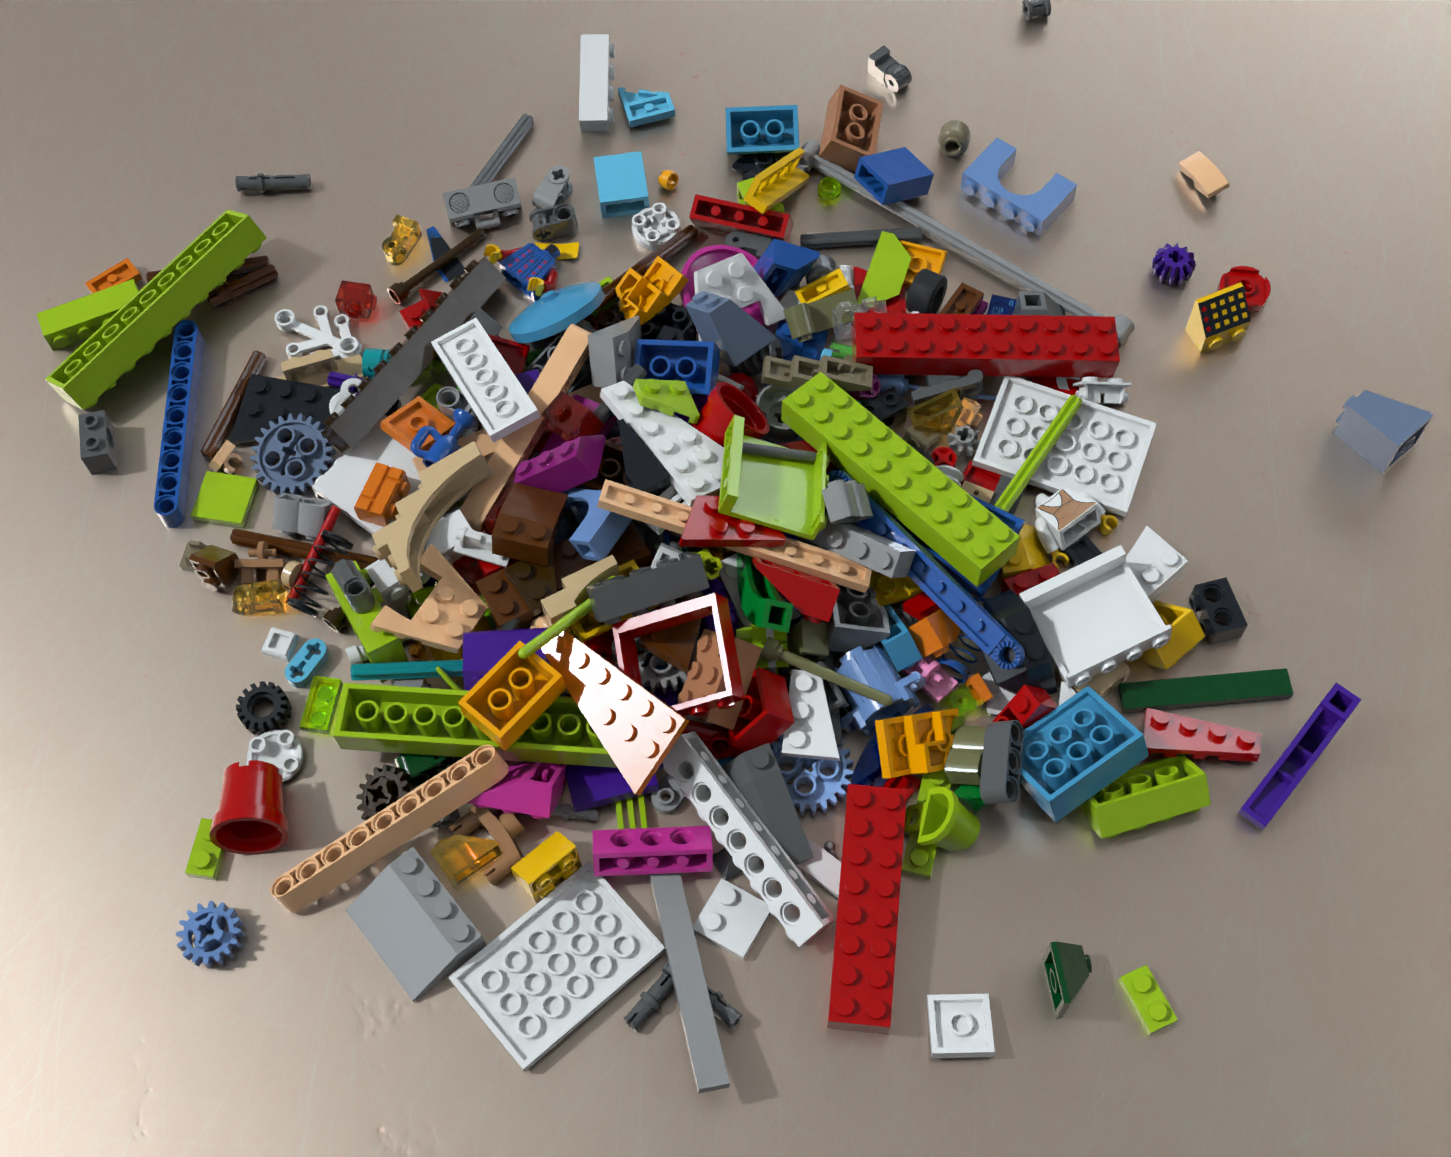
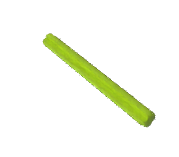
(1039, 453)

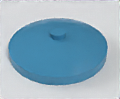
(556, 311)

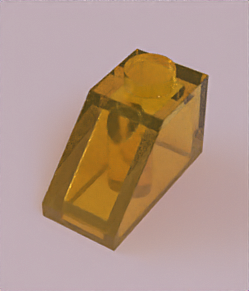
(463, 856)

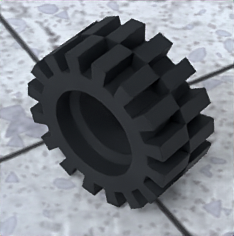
(253, 698)

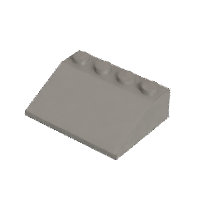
(415, 924)

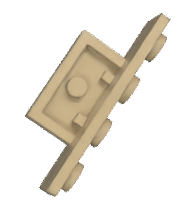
(317, 366)

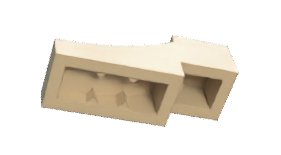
(574, 589)

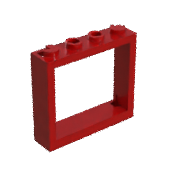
(710, 604)

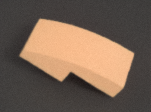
(1205, 174)

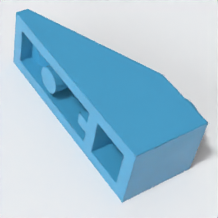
(900, 644)

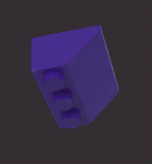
(486, 648)

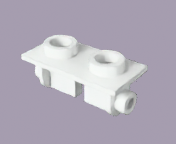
(1112, 390)
(477, 546)

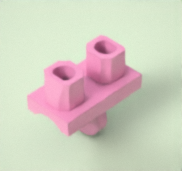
(938, 681)

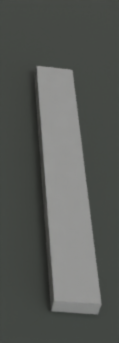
(689, 983)

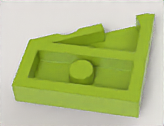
(666, 397)

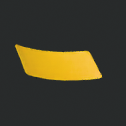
(567, 250)

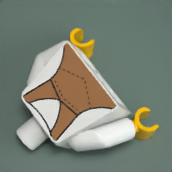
(1066, 519)

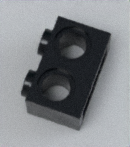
(1223, 609)

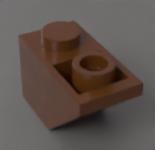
(215, 567)

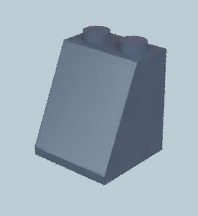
(728, 326)
(1380, 428)

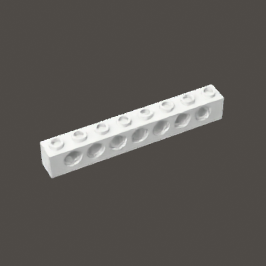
(759, 840)

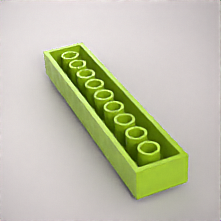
(156, 309)
(901, 479)
(433, 724)

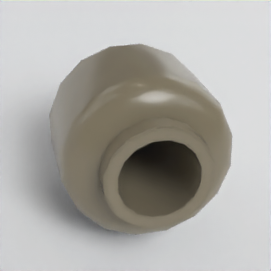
(954, 138)

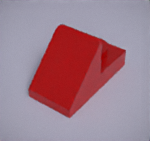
(412, 313)

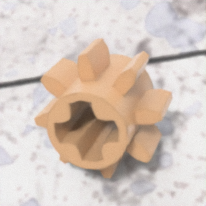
(970, 413)

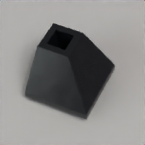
(670, 324)

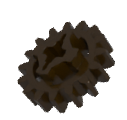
(388, 782)

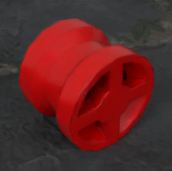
(944, 455)

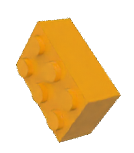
(512, 696)

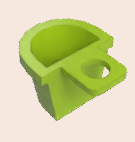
(943, 821)

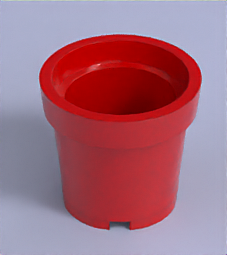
(722, 405)
(250, 810)

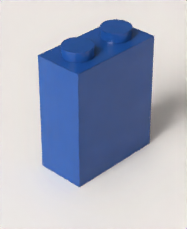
(893, 176)

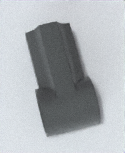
(353, 586)

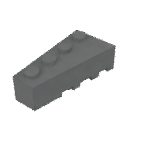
(648, 588)

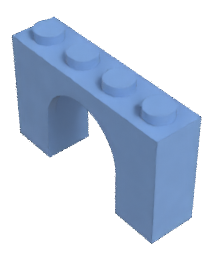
(1031, 211)
(598, 529)

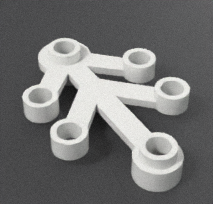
(319, 338)

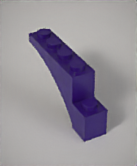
(1299, 756)

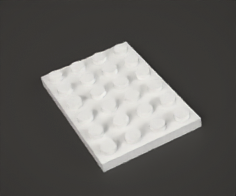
(1094, 455)
(556, 965)

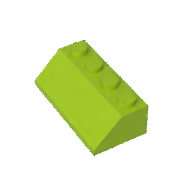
(1148, 795)

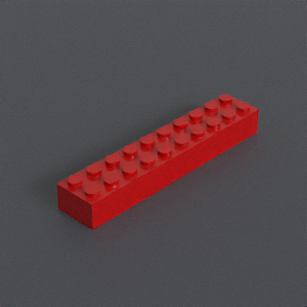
(986, 343)

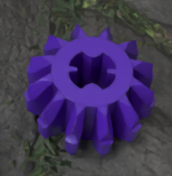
(1173, 264)

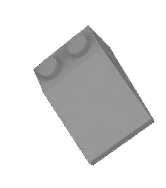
(613, 351)

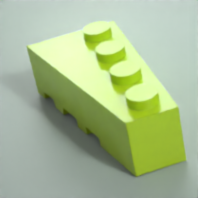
(378, 646)

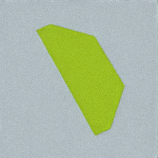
(886, 269)

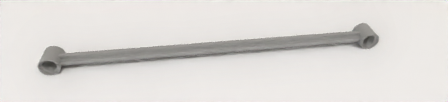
(811, 159)

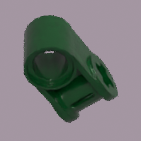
(422, 766)

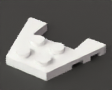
(739, 282)

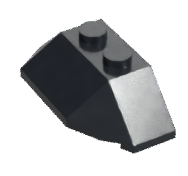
(1037, 666)

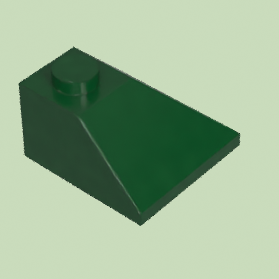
(1066, 973)

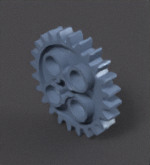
(273, 447)

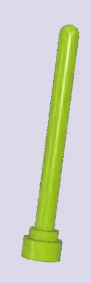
(556, 629)

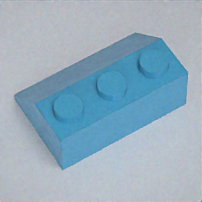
(762, 129)

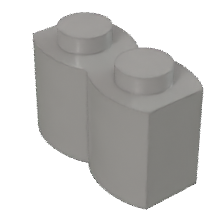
(846, 502)
(299, 514)

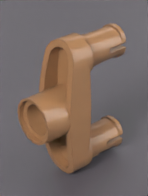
(502, 829)

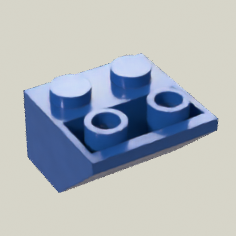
(784, 265)

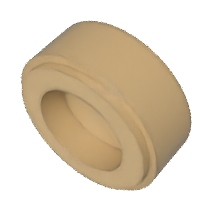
(290, 573)

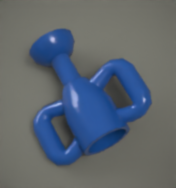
(445, 444)

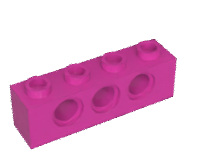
(652, 851)

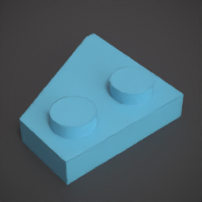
(646, 106)

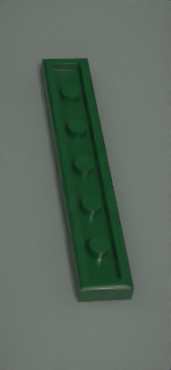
(1205, 690)

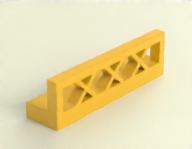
(777, 182)

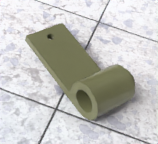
(816, 316)

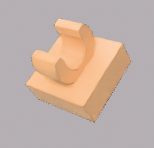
(222, 458)

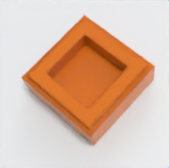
(979, 690)

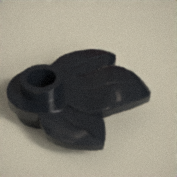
(753, 165)

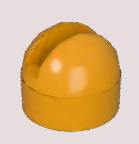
(668, 179)

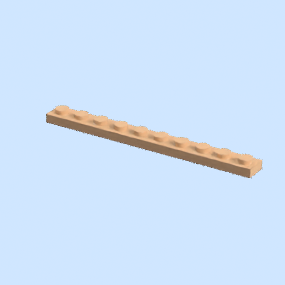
(794, 554)

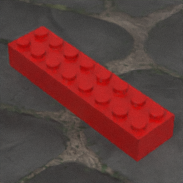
(867, 910)

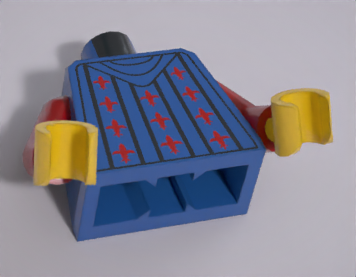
(527, 268)

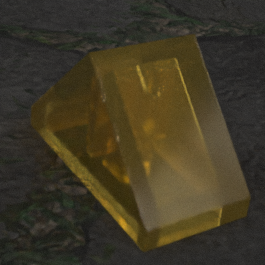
(938, 413)

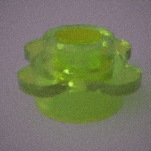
(963, 693)

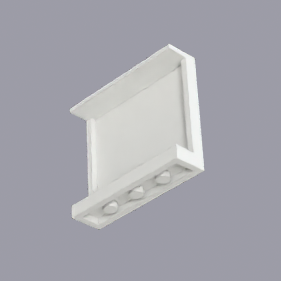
(349, 473)
(1095, 617)

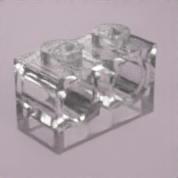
(844, 332)

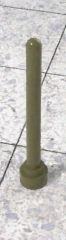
(773, 651)

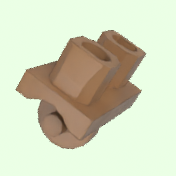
(250, 567)

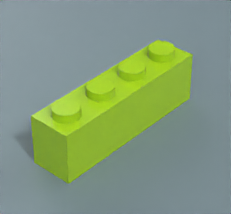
(83, 316)

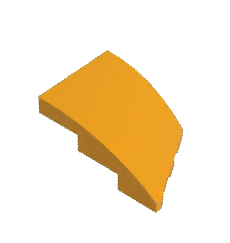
(649, 293)
(915, 742)

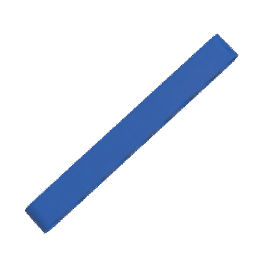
(179, 424)

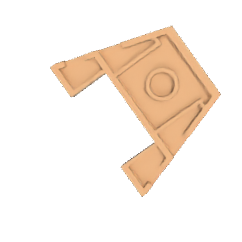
(444, 614)

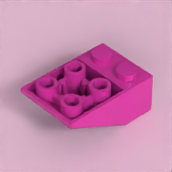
(526, 789)

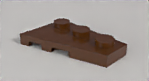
(674, 643)

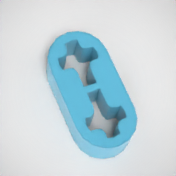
(307, 663)

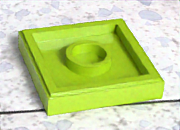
(224, 499)

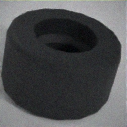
(926, 292)

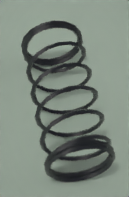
(297, 603)

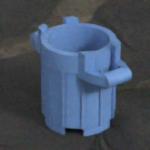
(877, 671)

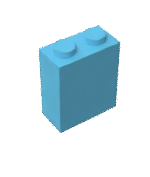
(621, 184)

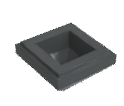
(725, 864)

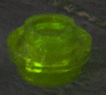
(829, 188)

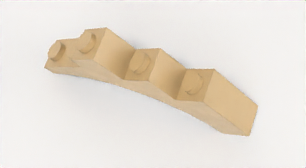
(440, 487)

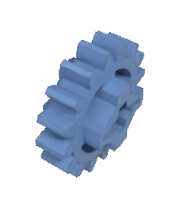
(213, 946)

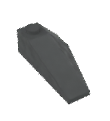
(856, 620)

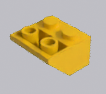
(547, 866)

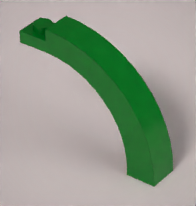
(760, 598)

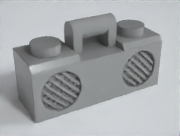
(471, 202)

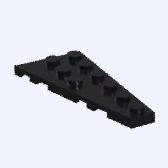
(274, 397)

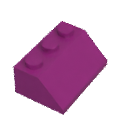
(563, 466)

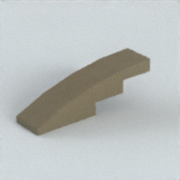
(795, 373)

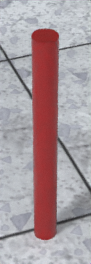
(328, 525)

